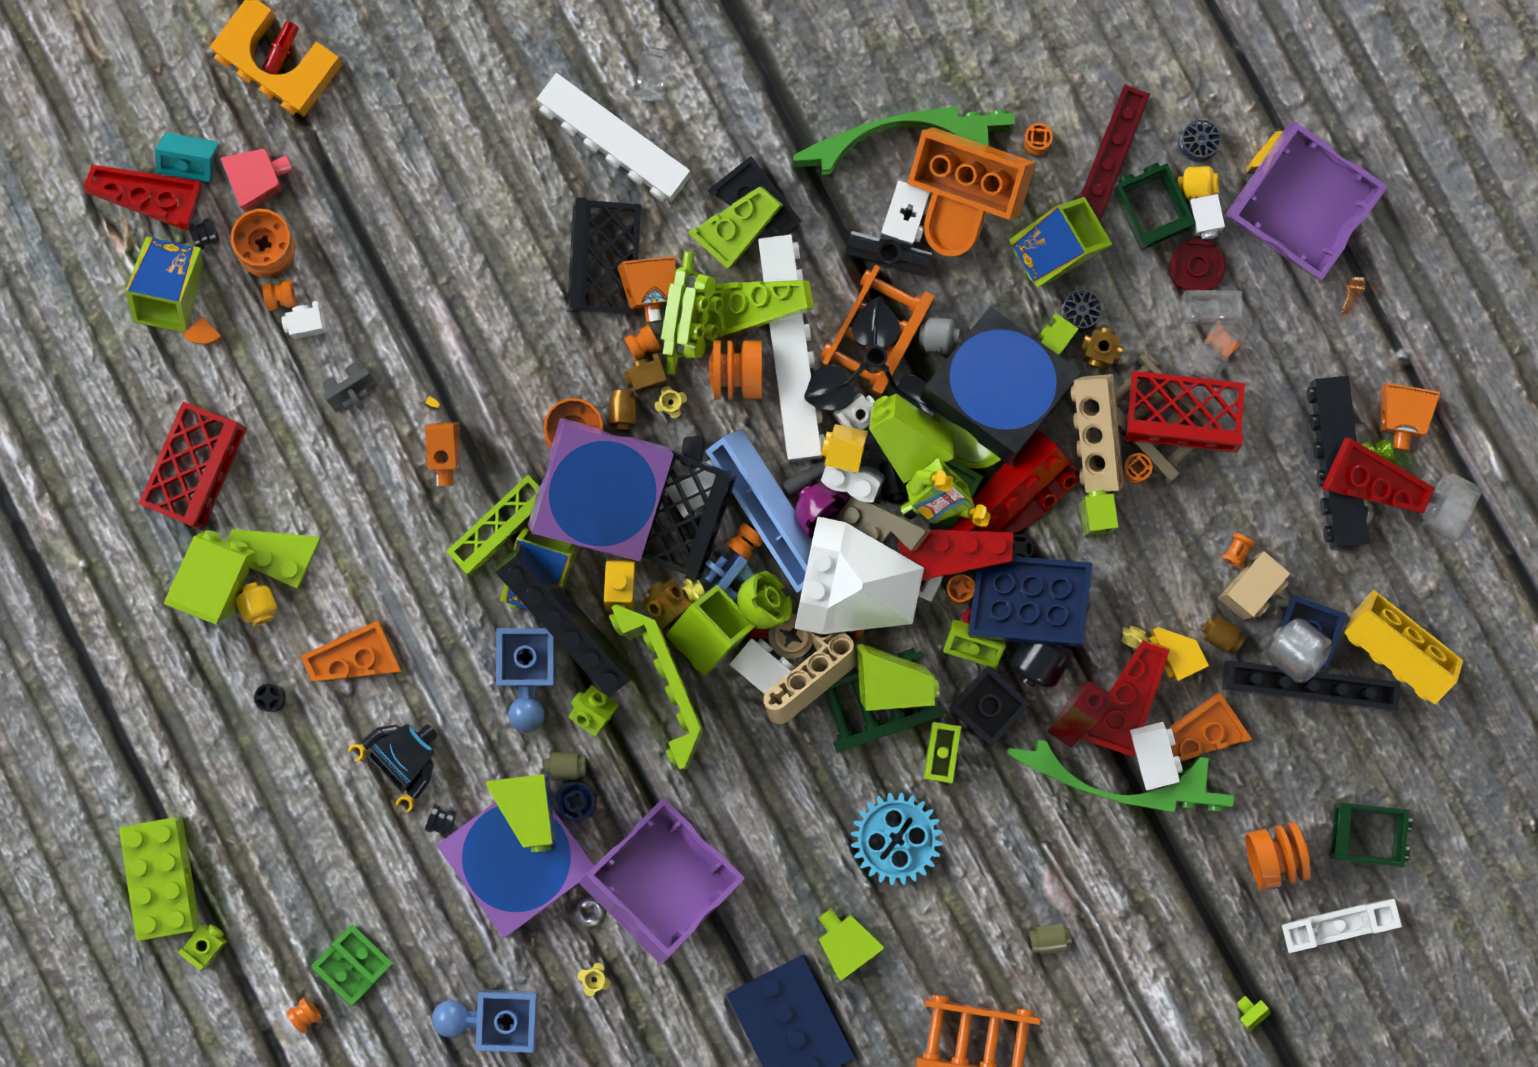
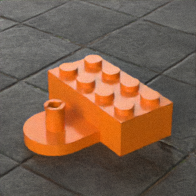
(965, 185)

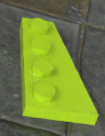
(761, 303)

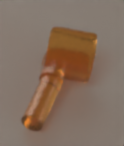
(1354, 284)

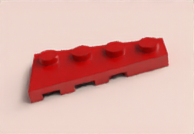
(150, 194)
(960, 551)
(1132, 699)

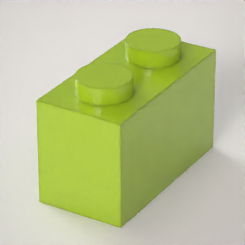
(1098, 513)
(941, 752)

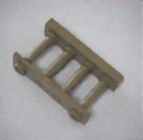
(1167, 465)

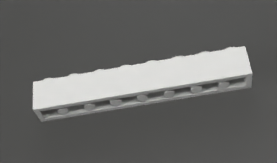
(791, 356)

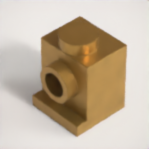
(645, 375)

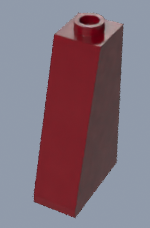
(1080, 713)

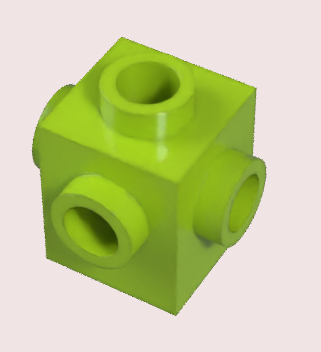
(592, 710)

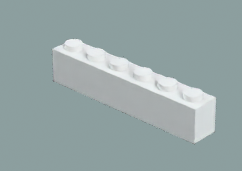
(613, 138)

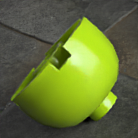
(764, 601)

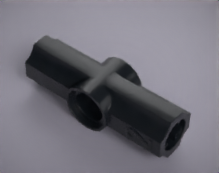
(907, 258)

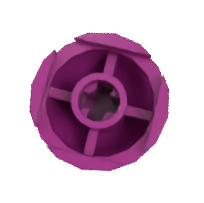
(818, 502)

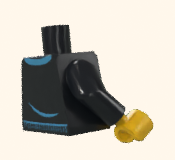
(401, 757)

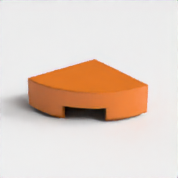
(202, 333)

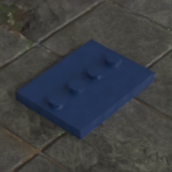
(1032, 601)
(790, 1019)

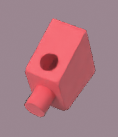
(255, 176)

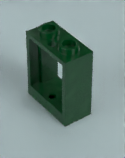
(1163, 232)
(1341, 832)

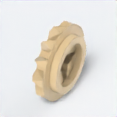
(794, 649)

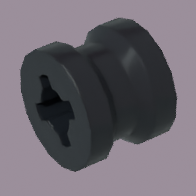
(204, 233)
(1022, 545)
(263, 698)
(440, 821)

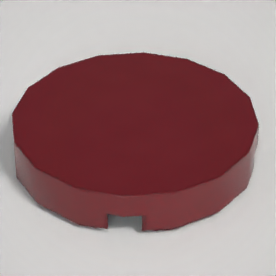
(1197, 265)

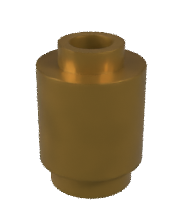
(622, 410)
(1223, 635)

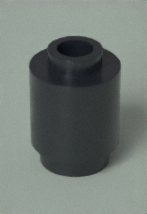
(893, 487)

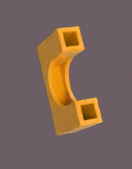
(296, 88)

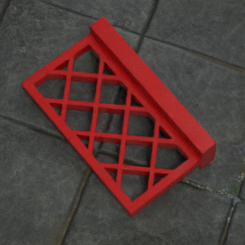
(1185, 435)
(210, 479)

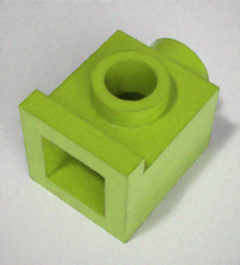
(1058, 335)
(214, 941)

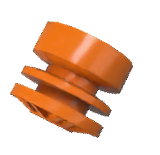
(256, 229)
(737, 369)
(573, 410)
(1283, 854)

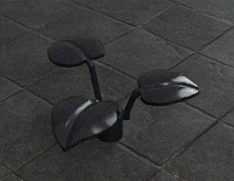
(875, 327)

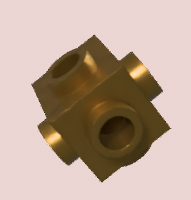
(1094, 356)
(666, 602)

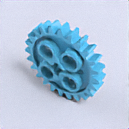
(917, 854)

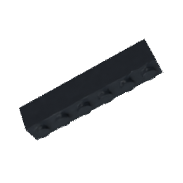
(1333, 423)
(565, 620)
(1321, 688)

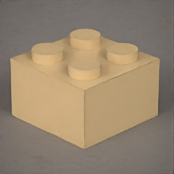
(1254, 586)

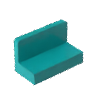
(185, 157)

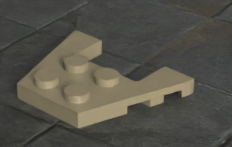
(882, 524)

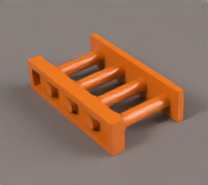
(917, 305)
(940, 1003)

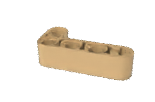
(783, 699)

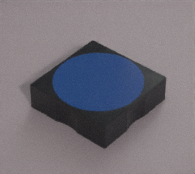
(1000, 385)

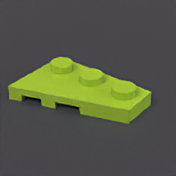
(735, 228)
(279, 554)

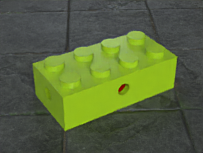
(159, 878)

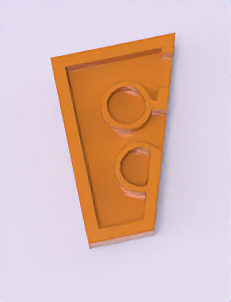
(353, 655)
(1207, 729)

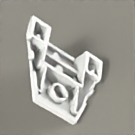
(855, 582)

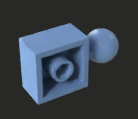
(526, 712)
(452, 1018)

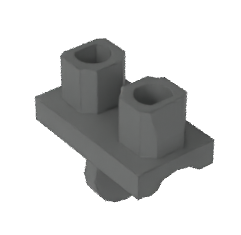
(351, 390)

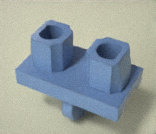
(725, 571)

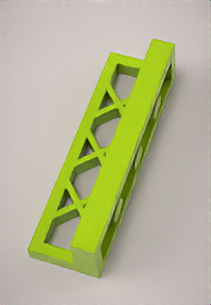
(501, 534)

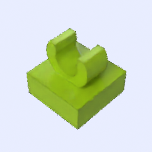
(1253, 1014)

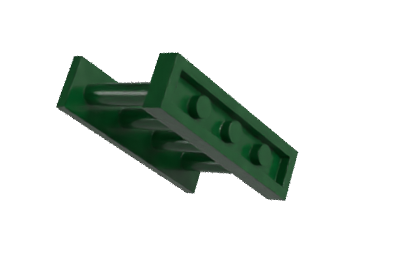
(873, 728)

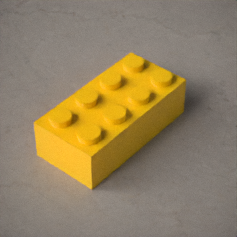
(1403, 647)

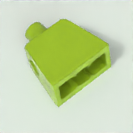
(847, 943)

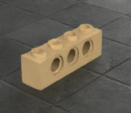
(1102, 390)

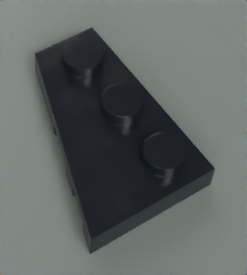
(744, 180)

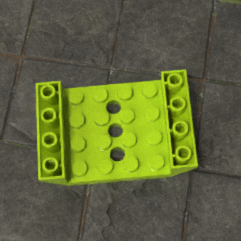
(633, 625)

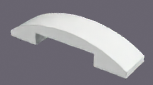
(1341, 925)

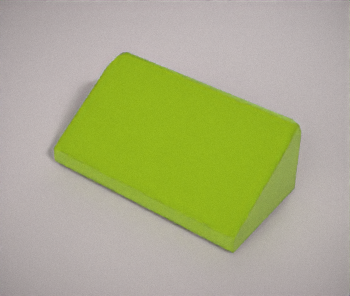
(978, 650)

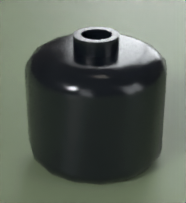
(1040, 663)

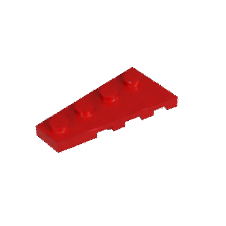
(1373, 478)

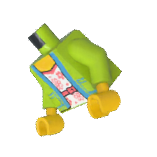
(940, 495)

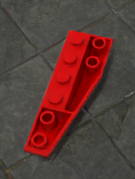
(1025, 489)

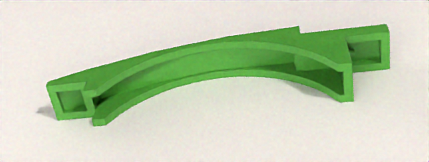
(970, 126)
(1188, 791)

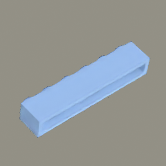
(764, 505)

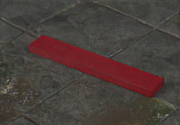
(1114, 148)

